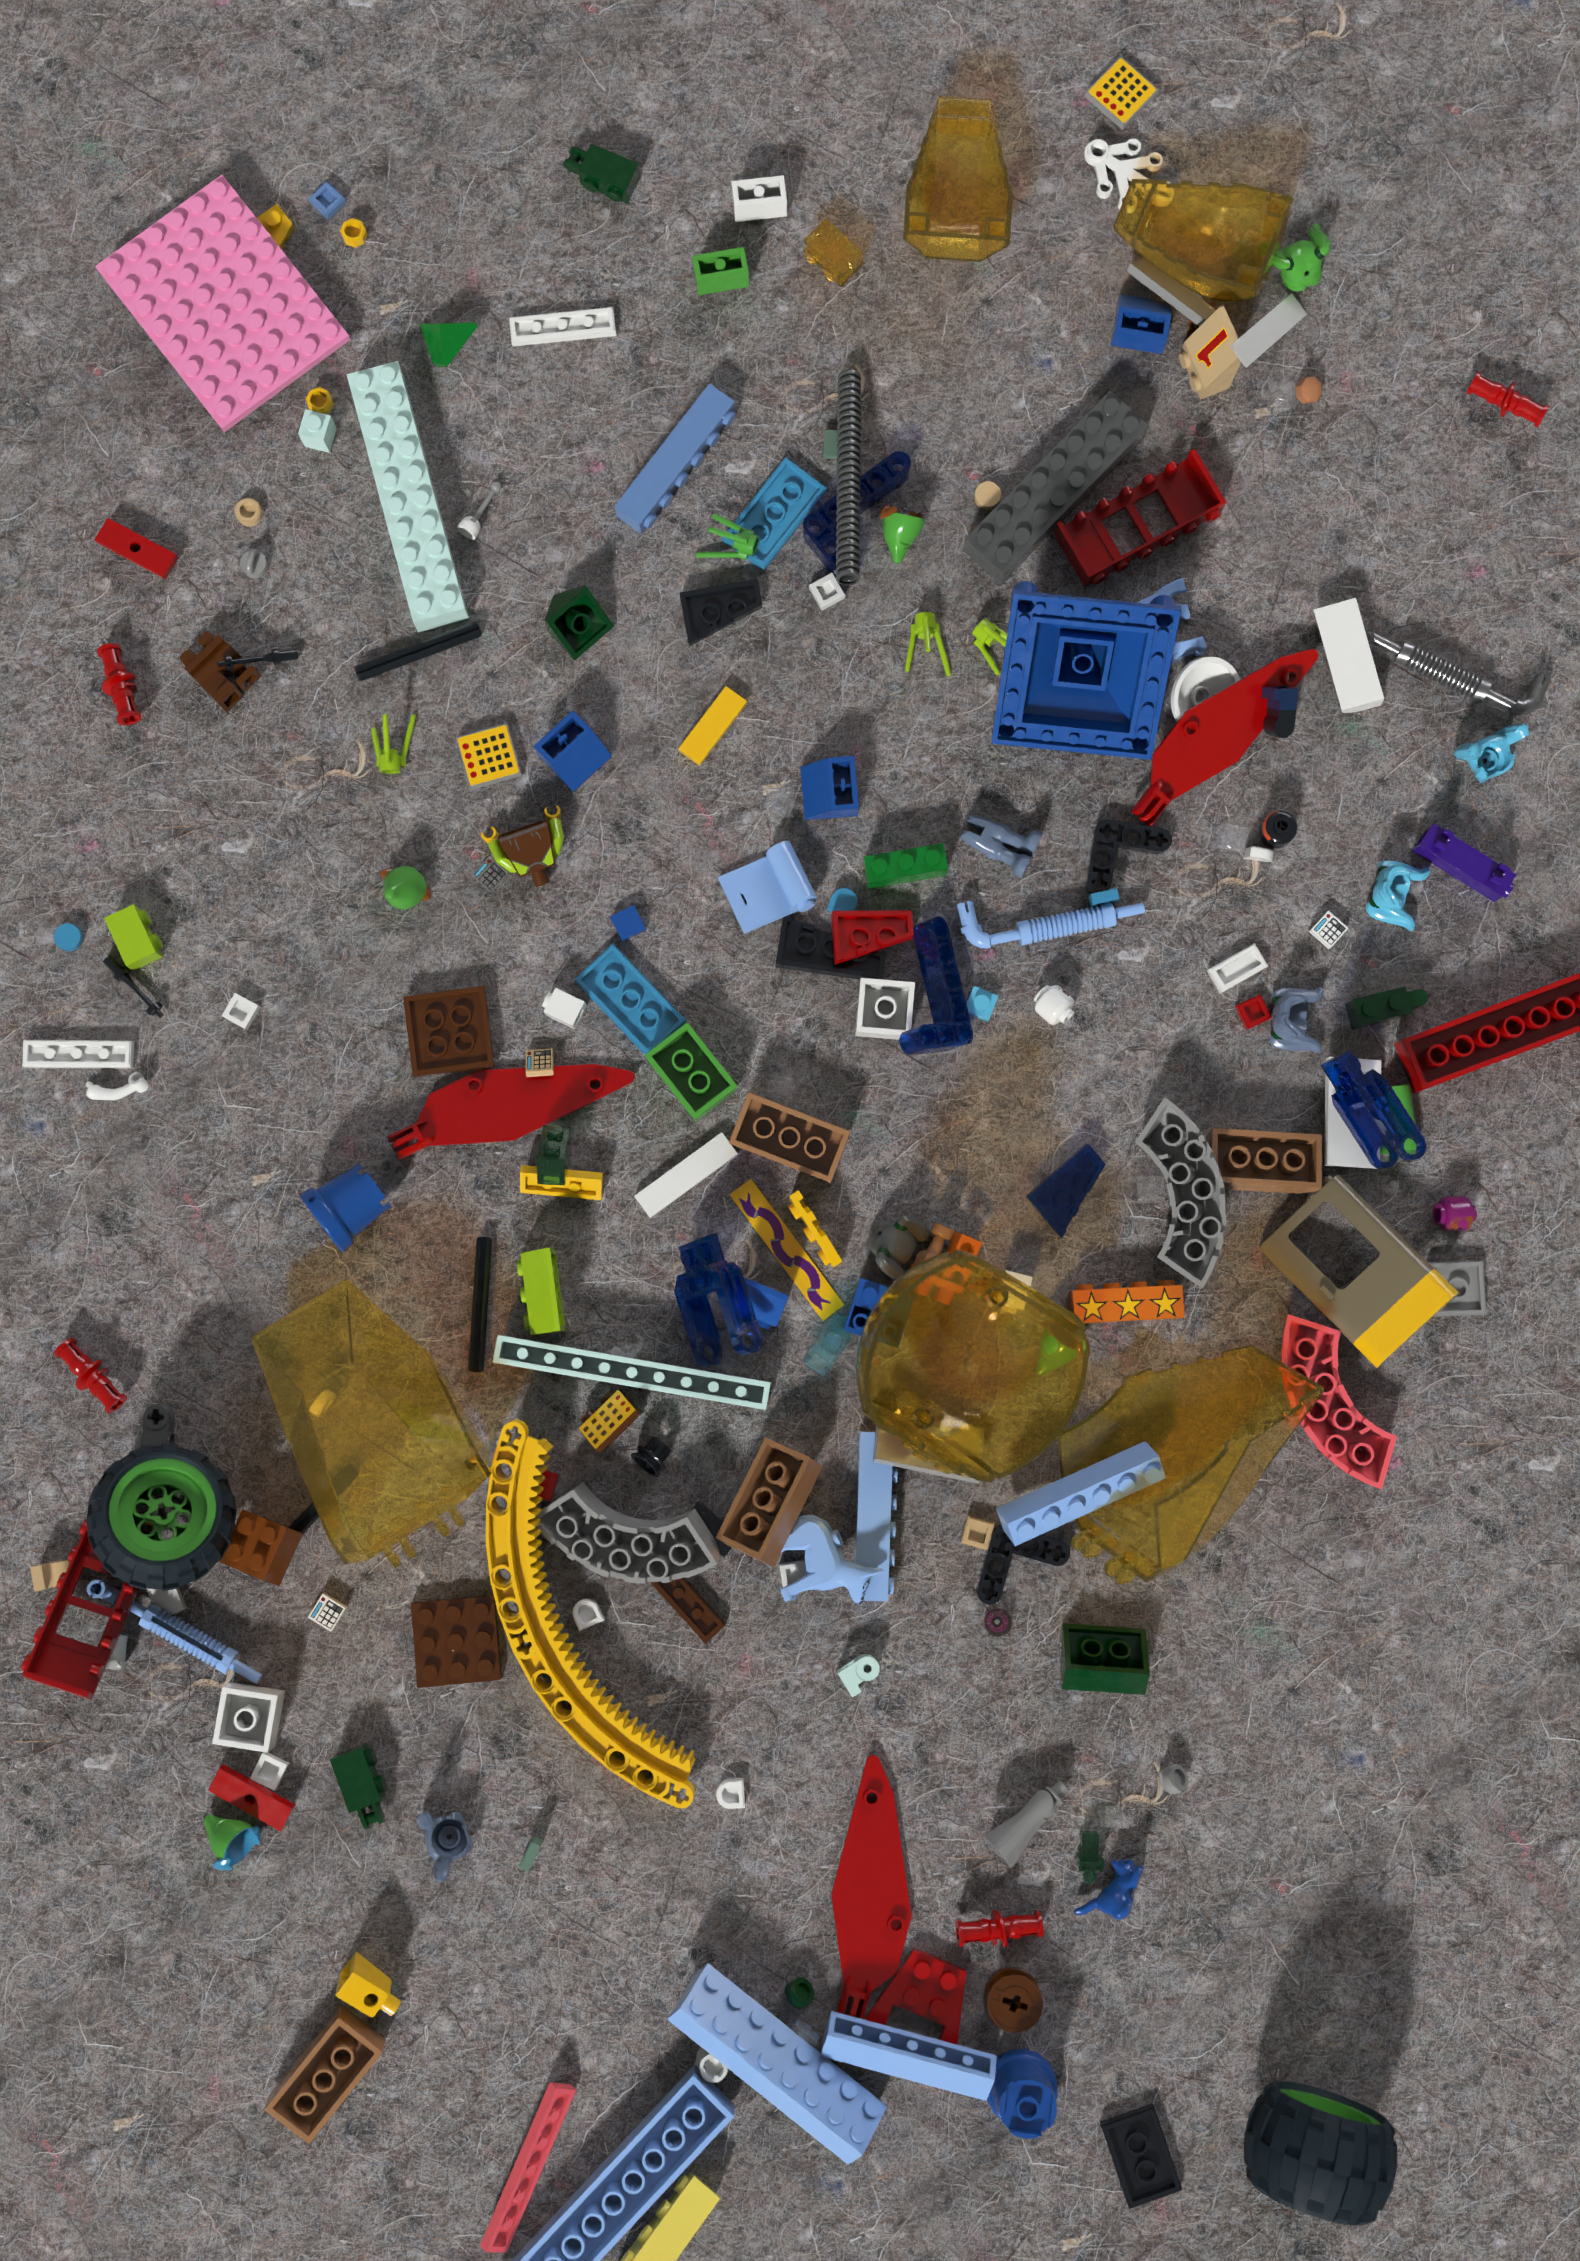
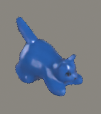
(1116, 1897)

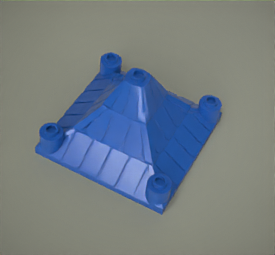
(1084, 673)

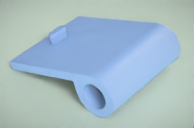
(770, 887)

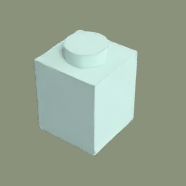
(317, 431)

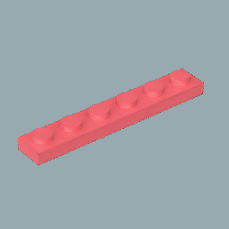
(528, 2167)

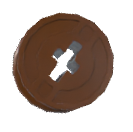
(1020, 2014)

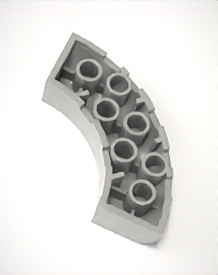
(627, 1545)

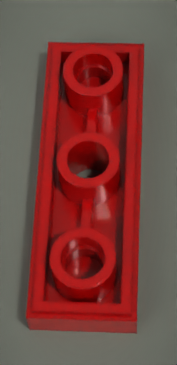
(125, 542)
(251, 1797)

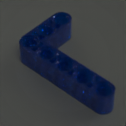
(871, 495)
(944, 991)

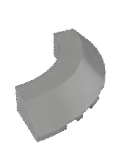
(1193, 1190)

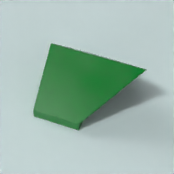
(446, 340)

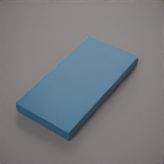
(778, 510)
(629, 999)

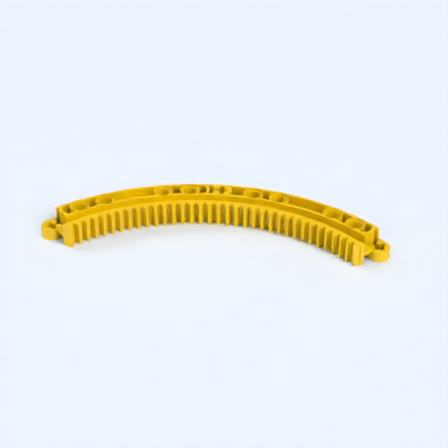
(593, 1719)

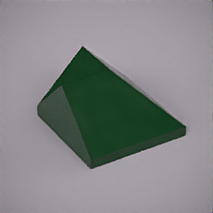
(576, 620)

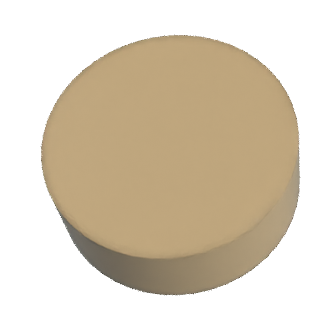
(987, 495)
(248, 512)

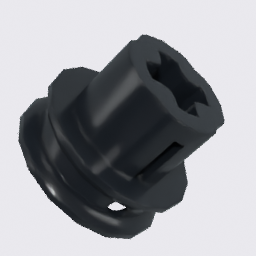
(652, 1454)

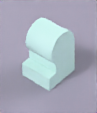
(858, 1670)

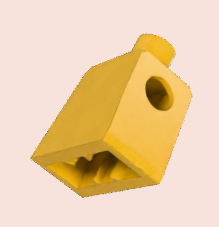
(366, 1987)

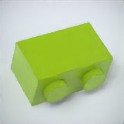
(134, 937)

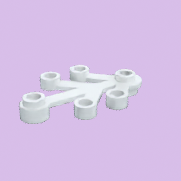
(1123, 170)

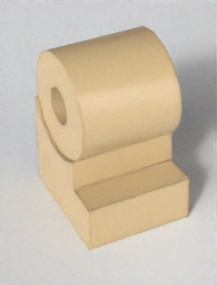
(47, 1574)

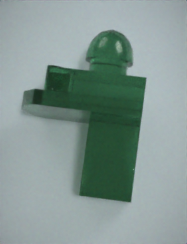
(1089, 1856)

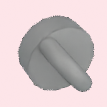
(254, 564)
(1173, 1779)

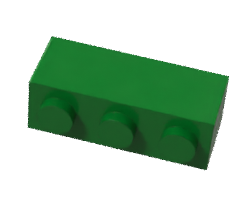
(905, 866)

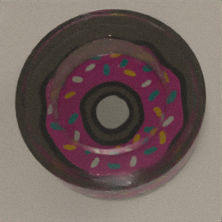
(997, 1621)

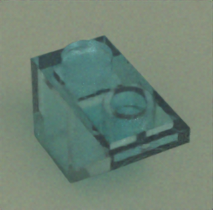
(828, 1345)

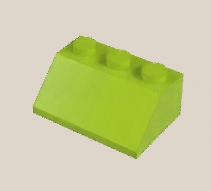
(541, 1291)

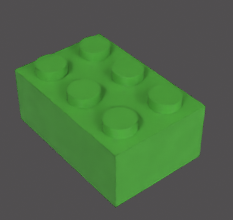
(691, 1072)

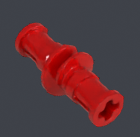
(1507, 399)
(119, 684)
(89, 1376)
(999, 1928)

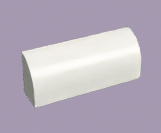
(1349, 656)

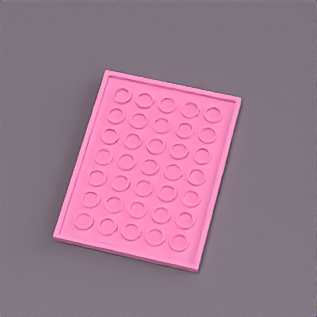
(223, 303)

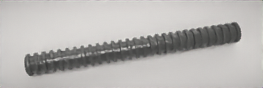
(848, 478)

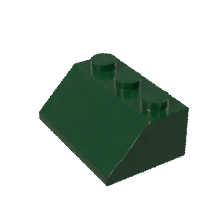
(1104, 1659)

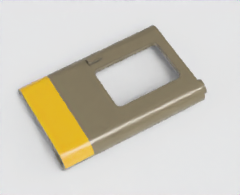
(1386, 1299)

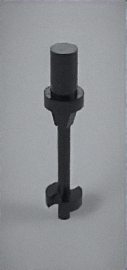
(274, 656)
(122, 974)

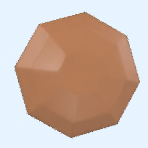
(1308, 390)

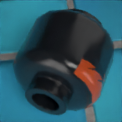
(1270, 829)

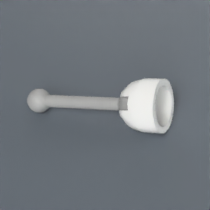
(470, 525)

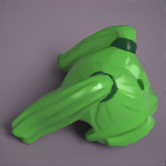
(1303, 257)

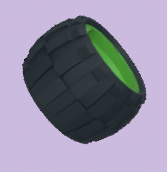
(150, 1559)
(1320, 2153)

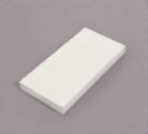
(1339, 1143)

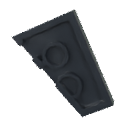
(718, 607)

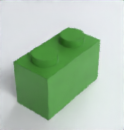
(720, 271)

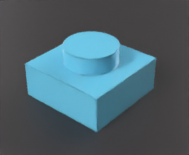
(981, 1003)

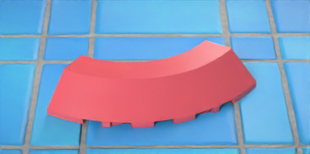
(1333, 1421)

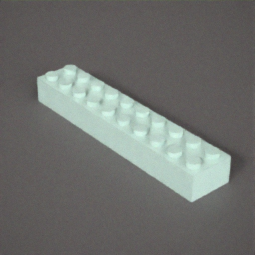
(407, 497)

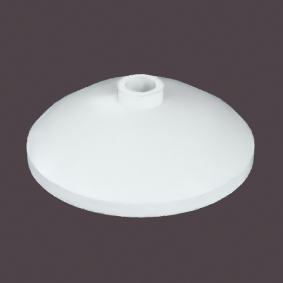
(1203, 676)

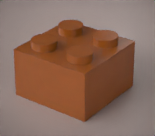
(261, 1547)

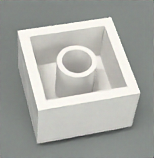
(884, 1008)
(248, 1717)

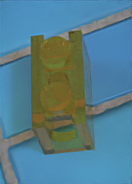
(833, 253)

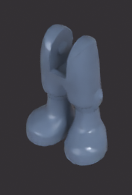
(994, 837)

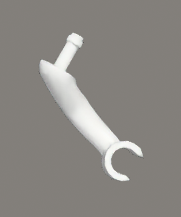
(136, 1083)

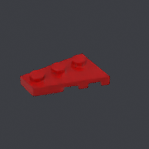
(868, 931)

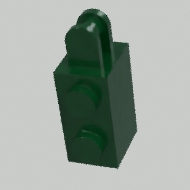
(604, 172)
(1384, 1006)
(360, 1782)

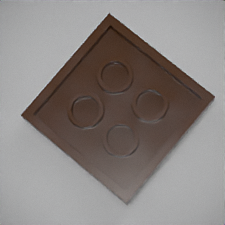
(449, 1031)
(456, 1641)

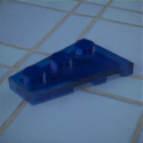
(1064, 1190)

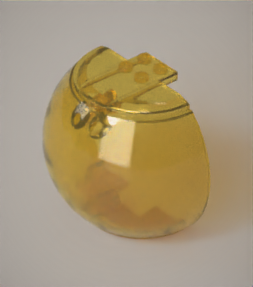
(970, 1366)

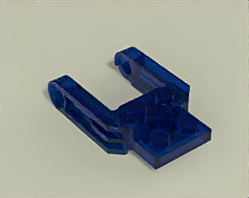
(1372, 1111)
(704, 1275)

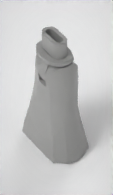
(1015, 1834)

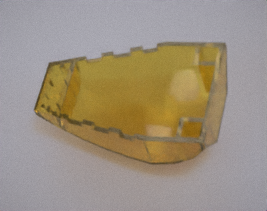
(959, 185)
(1206, 235)

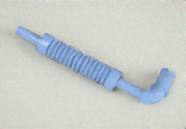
(1046, 928)
(179, 1633)

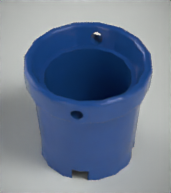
(346, 1205)
(1024, 2093)

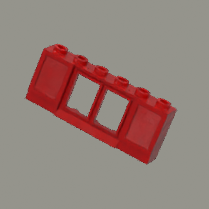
(1186, 493)
(65, 1661)

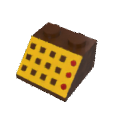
(609, 1420)

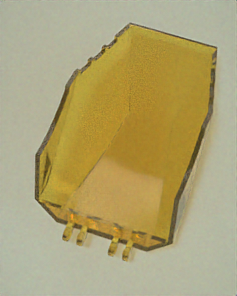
(369, 1423)
(1215, 1437)

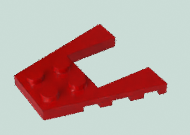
(927, 1989)

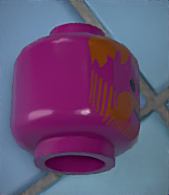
(1454, 1213)

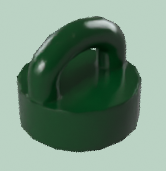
(799, 1993)

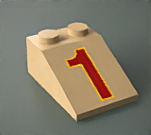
(1209, 355)

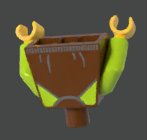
(529, 847)

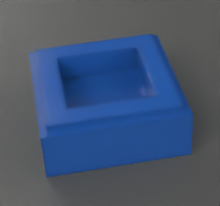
(628, 923)

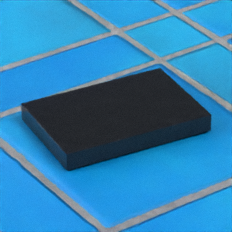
(1141, 2156)

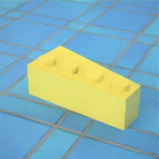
(674, 2222)

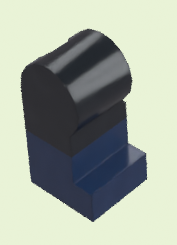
(1280, 710)

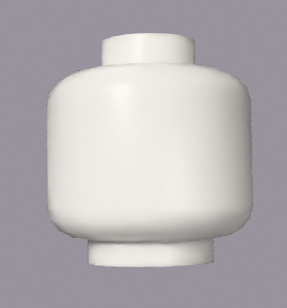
(1054, 1004)

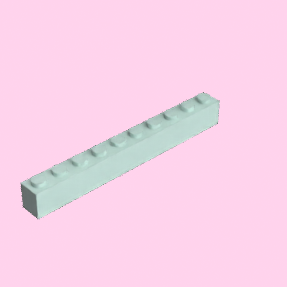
(631, 1372)

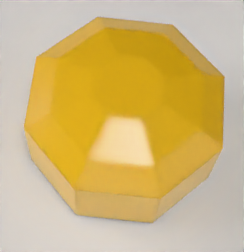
(353, 232)
(319, 400)

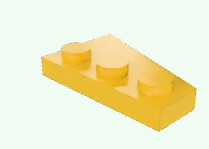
(813, 1231)

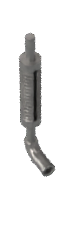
(1461, 680)

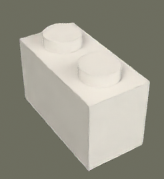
(759, 198)

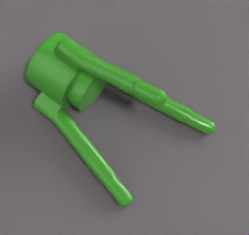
(745, 541)

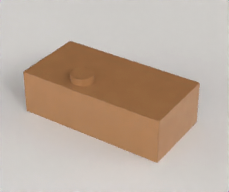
(789, 1137)
(1268, 1160)
(769, 1502)
(325, 2074)

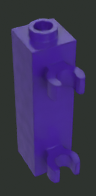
(1465, 863)

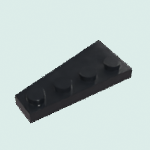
(811, 950)

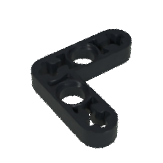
(1110, 845)
(1018, 1550)

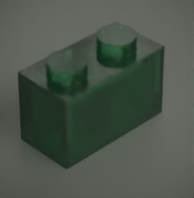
(553, 1155)

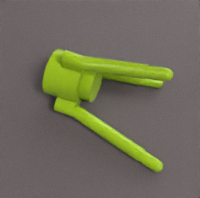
(926, 628)
(988, 634)
(389, 760)

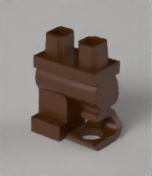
(211, 678)

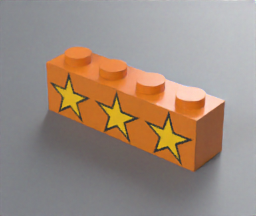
(1127, 1303)

